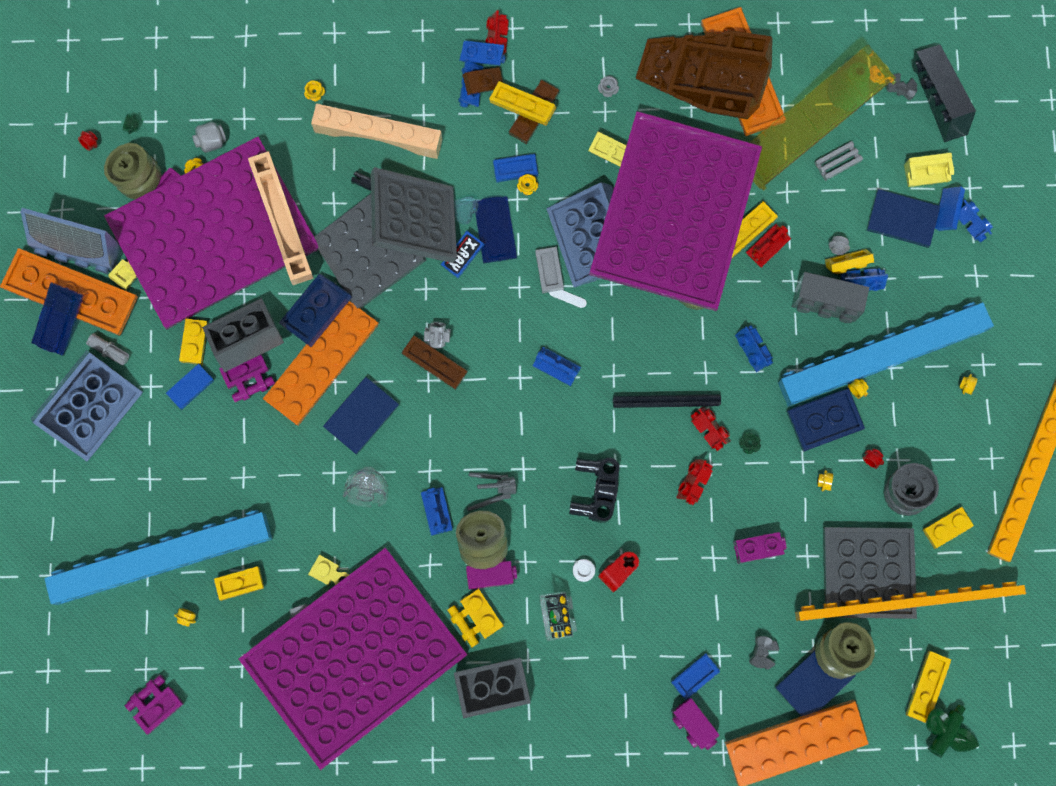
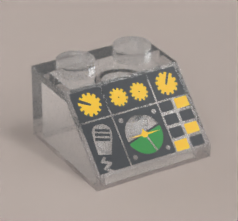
(556, 616)

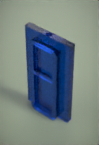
(495, 230)
(57, 319)

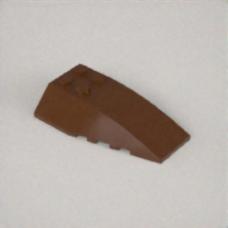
(711, 70)

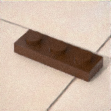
(525, 128)
(434, 362)

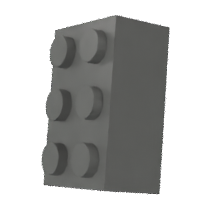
(830, 297)
(242, 335)
(492, 688)

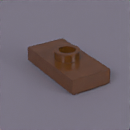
(482, 80)

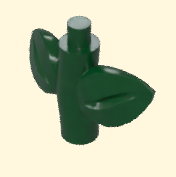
(949, 731)

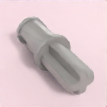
(107, 349)

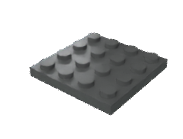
(413, 215)
(358, 266)
(868, 566)

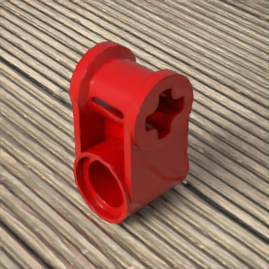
(616, 574)

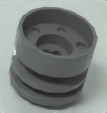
(923, 488)

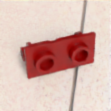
(497, 26)
(768, 245)
(716, 434)
(697, 472)

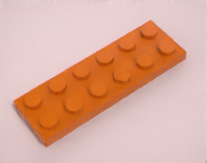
(770, 107)
(101, 305)
(321, 364)
(796, 743)

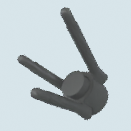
(504, 485)

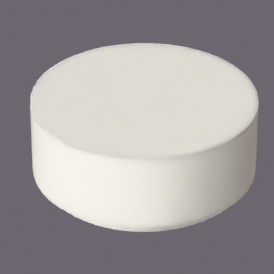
(583, 570)

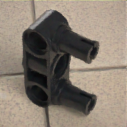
(605, 489)

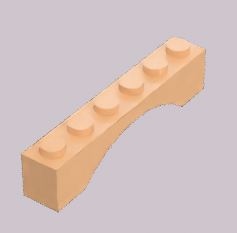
(411, 137)
(280, 218)

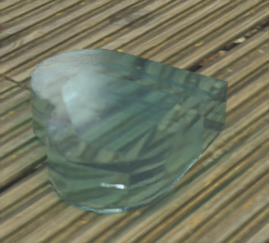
(464, 209)

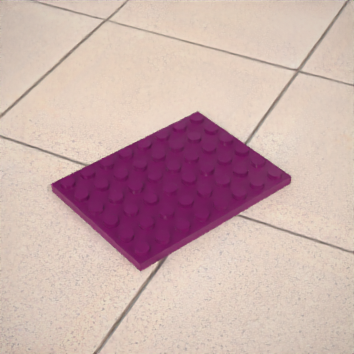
(676, 211)
(203, 235)
(352, 658)

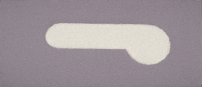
(570, 298)

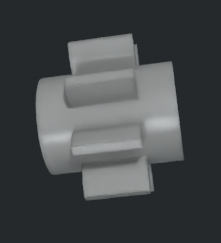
(437, 334)

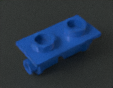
(482, 53)
(466, 99)
(979, 227)
(872, 278)
(758, 357)
(556, 366)
(436, 511)

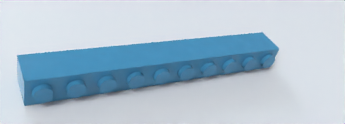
(885, 354)
(158, 558)

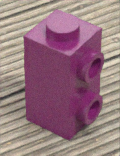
(759, 547)
(492, 577)
(696, 725)

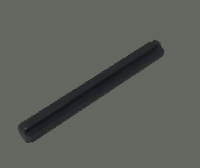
(670, 400)

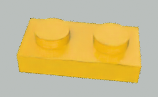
(856, 259)
(193, 342)
(948, 527)
(239, 583)

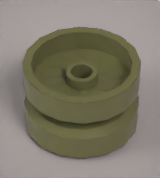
(132, 170)
(482, 539)
(845, 650)

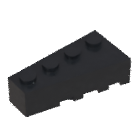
(944, 93)

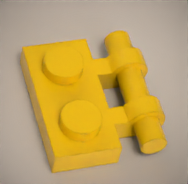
(481, 614)

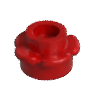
(88, 140)
(873, 458)

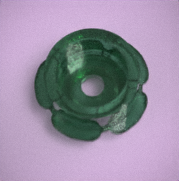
(130, 123)
(749, 449)

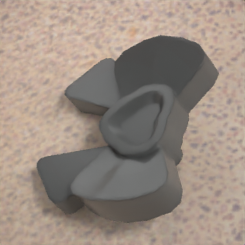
(901, 88)
(759, 658)

